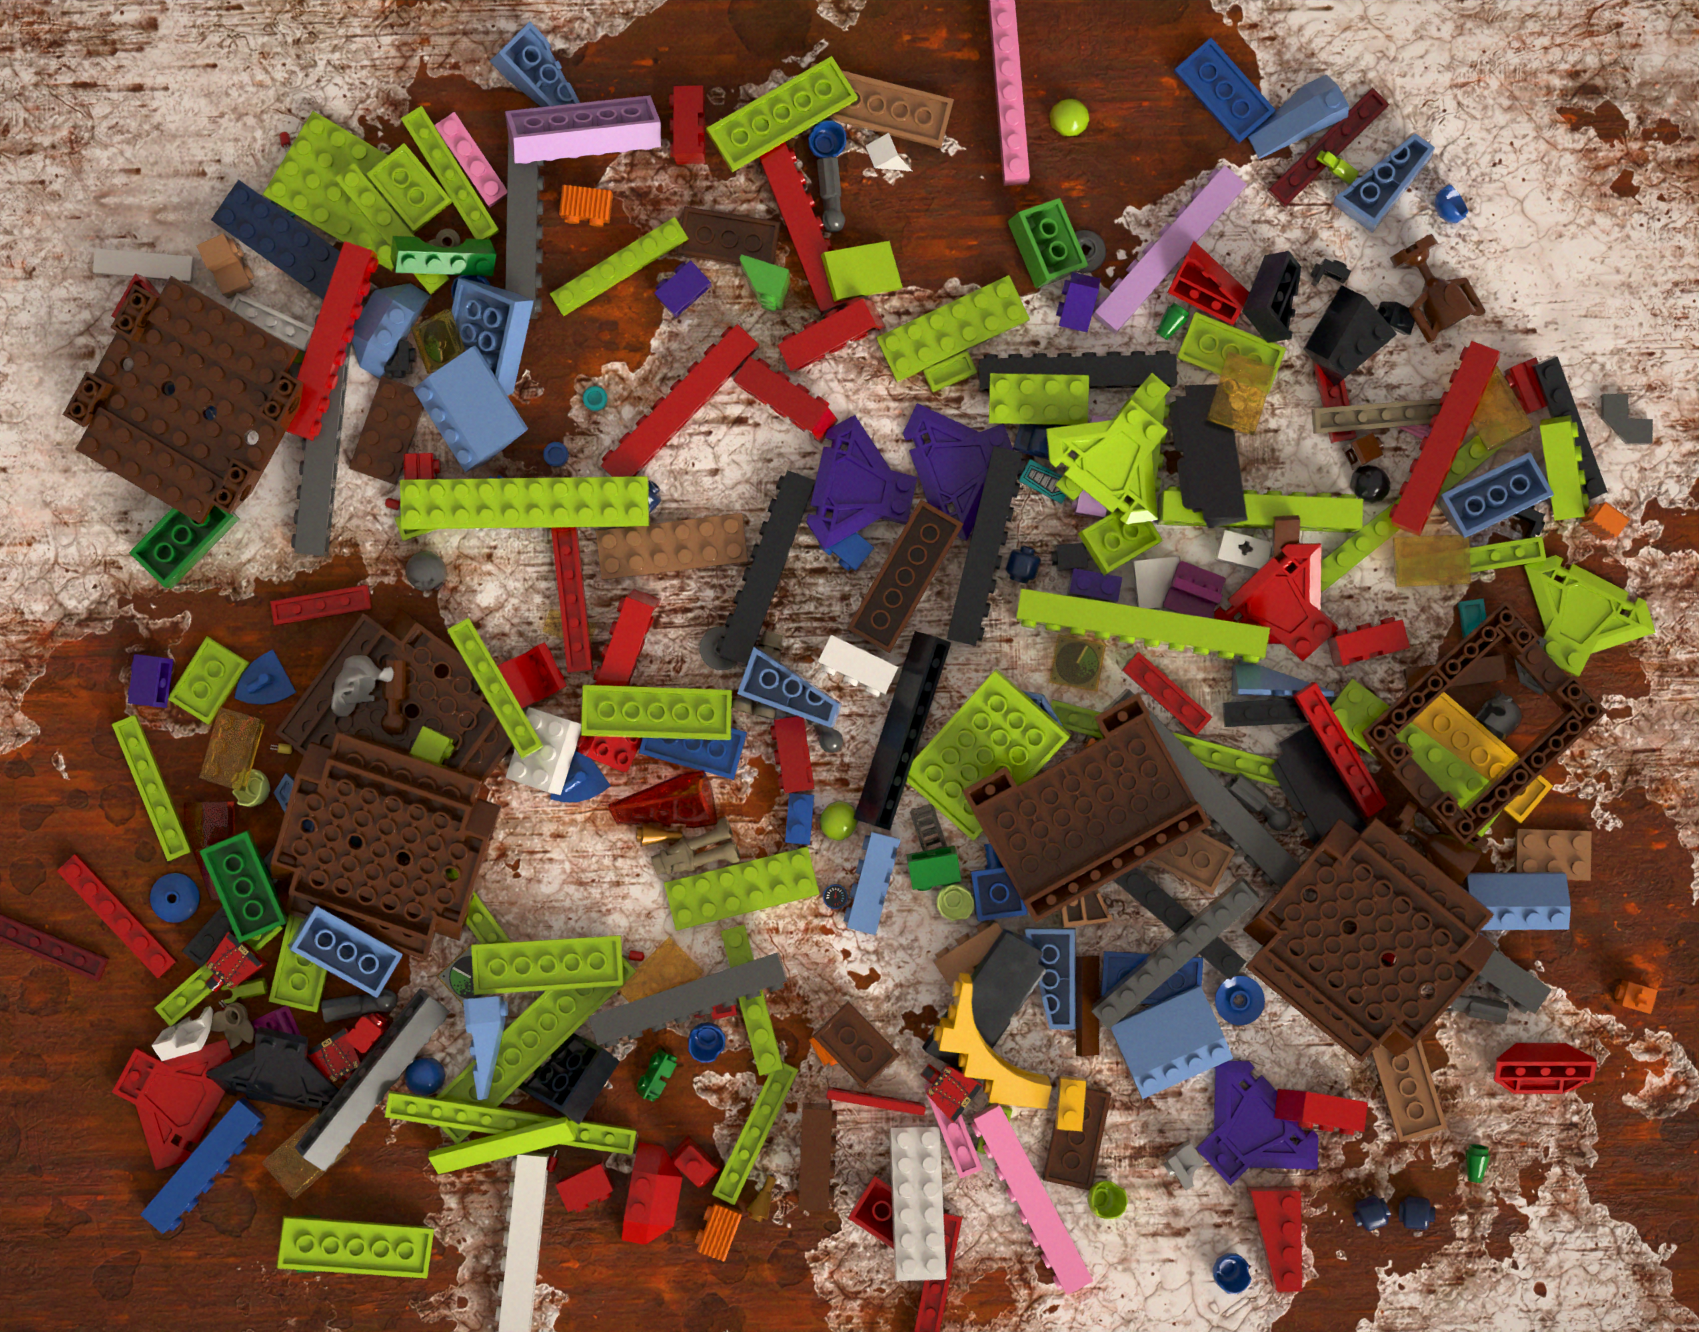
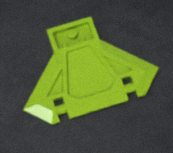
(1112, 460)
(1583, 613)

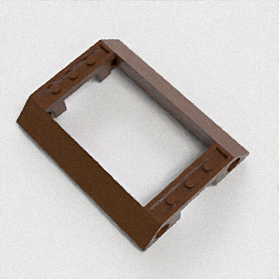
(1570, 695)

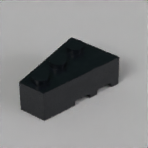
(1272, 296)

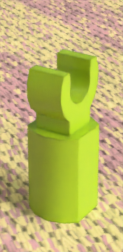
(1338, 167)
(247, 989)

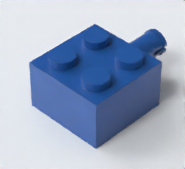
(994, 891)

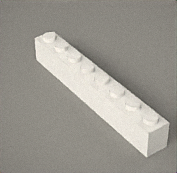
(522, 1242)

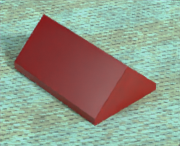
(874, 1211)

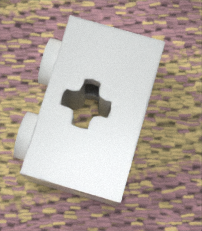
(1229, 551)

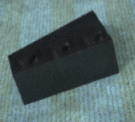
(1347, 335)
(571, 1078)

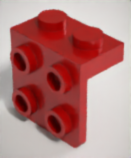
(532, 675)
(611, 751)

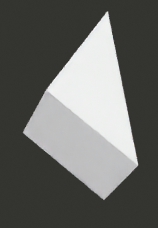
(884, 154)

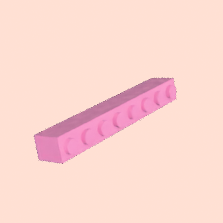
(1009, 92)
(1032, 1198)

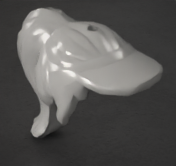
(356, 683)

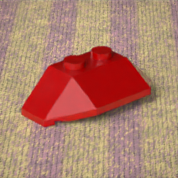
(1543, 1068)
(651, 1195)

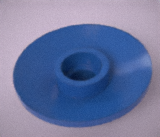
(185, 891)
(1252, 1002)

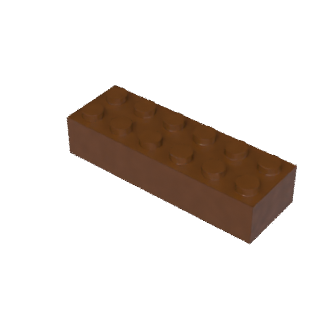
(905, 576)

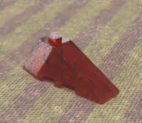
(678, 800)
(206, 825)

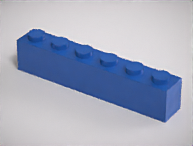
(203, 1165)

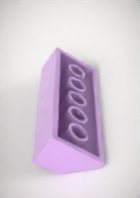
(583, 129)

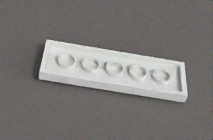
(917, 1204)

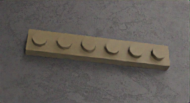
(1374, 415)

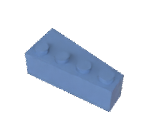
(872, 883)
(1059, 980)

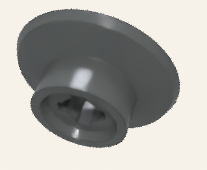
(1097, 249)
(708, 649)

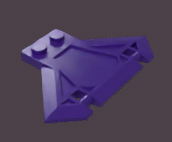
(953, 462)
(856, 486)
(1246, 1128)

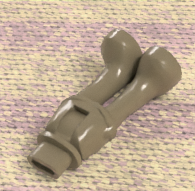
(771, 645)
(682, 855)

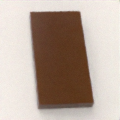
(726, 236)
(1075, 1154)

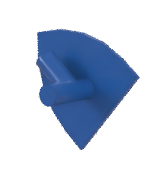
(264, 681)
(582, 781)

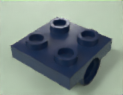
(1033, 439)

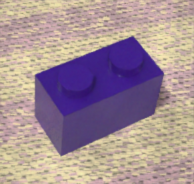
(682, 288)
(1079, 301)
(1094, 585)
(150, 681)

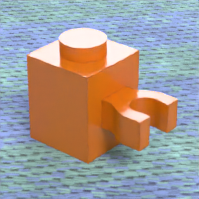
(1635, 996)

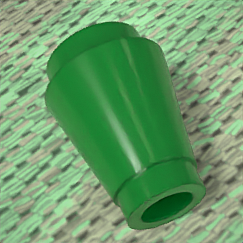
(1172, 320)
(1477, 1161)

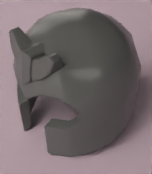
(426, 571)
(1500, 715)

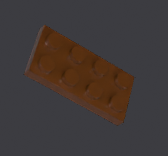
(387, 431)

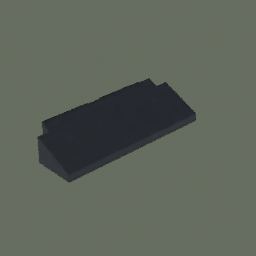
(1210, 464)
(1313, 785)
(999, 989)

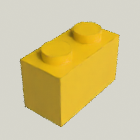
(1070, 1103)

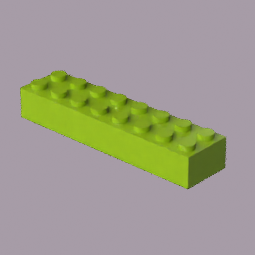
(1316, 512)

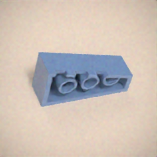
(1380, 188)
(782, 688)

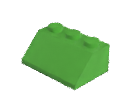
(1047, 243)
(767, 282)

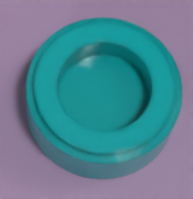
(595, 398)

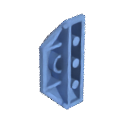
(384, 323)

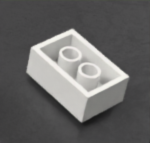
(857, 666)
(549, 765)

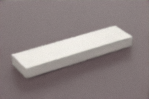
(142, 263)
(276, 323)

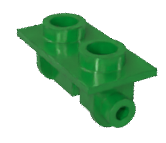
(650, 1084)

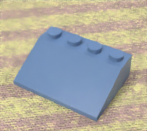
(494, 323)
(470, 409)
(1171, 1041)

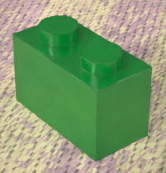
(933, 868)

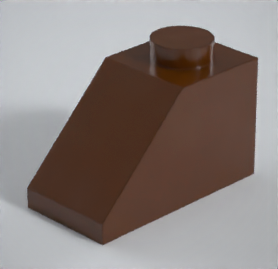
(1363, 450)

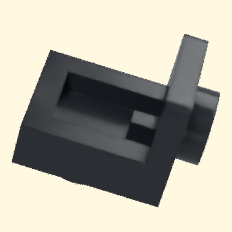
(1335, 270)
(1397, 316)
(407, 355)
(1534, 518)

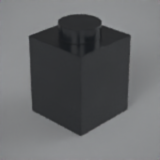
(1069, 557)

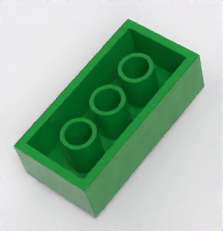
(180, 543)
(244, 886)

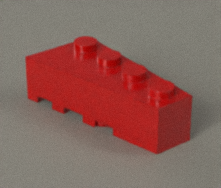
(830, 334)
(786, 398)
(626, 639)
(1279, 1227)

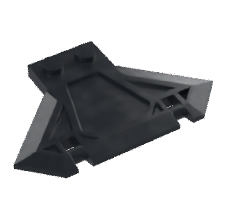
(276, 1073)

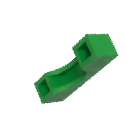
(416, 256)

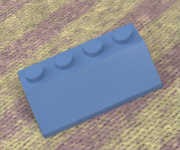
(1495, 496)
(1523, 899)
(345, 951)

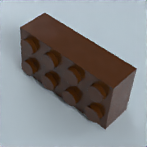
(815, 1156)

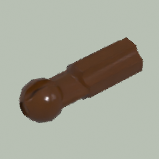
(393, 692)

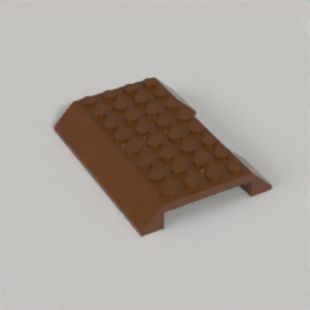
(1088, 813)

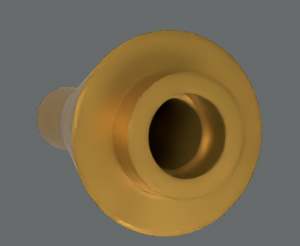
(650, 834)
(760, 1205)

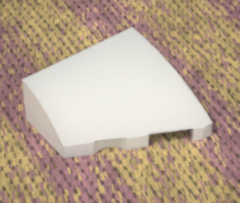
(1153, 580)
(184, 1037)

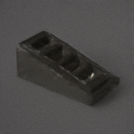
(924, 811)

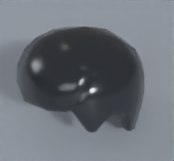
(1370, 484)

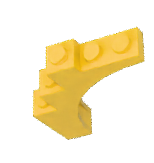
(1002, 1080)

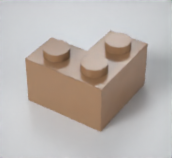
(224, 260)

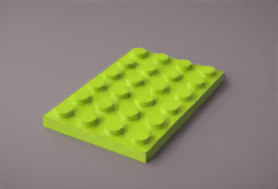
(309, 188)
(987, 733)

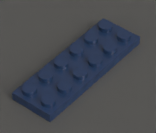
(278, 238)

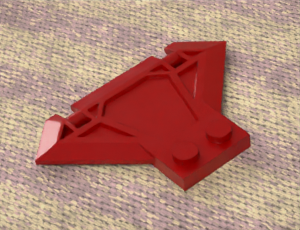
(1285, 601)
(173, 1098)

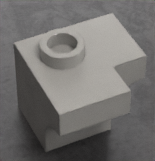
(1183, 1163)

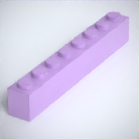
(1169, 250)

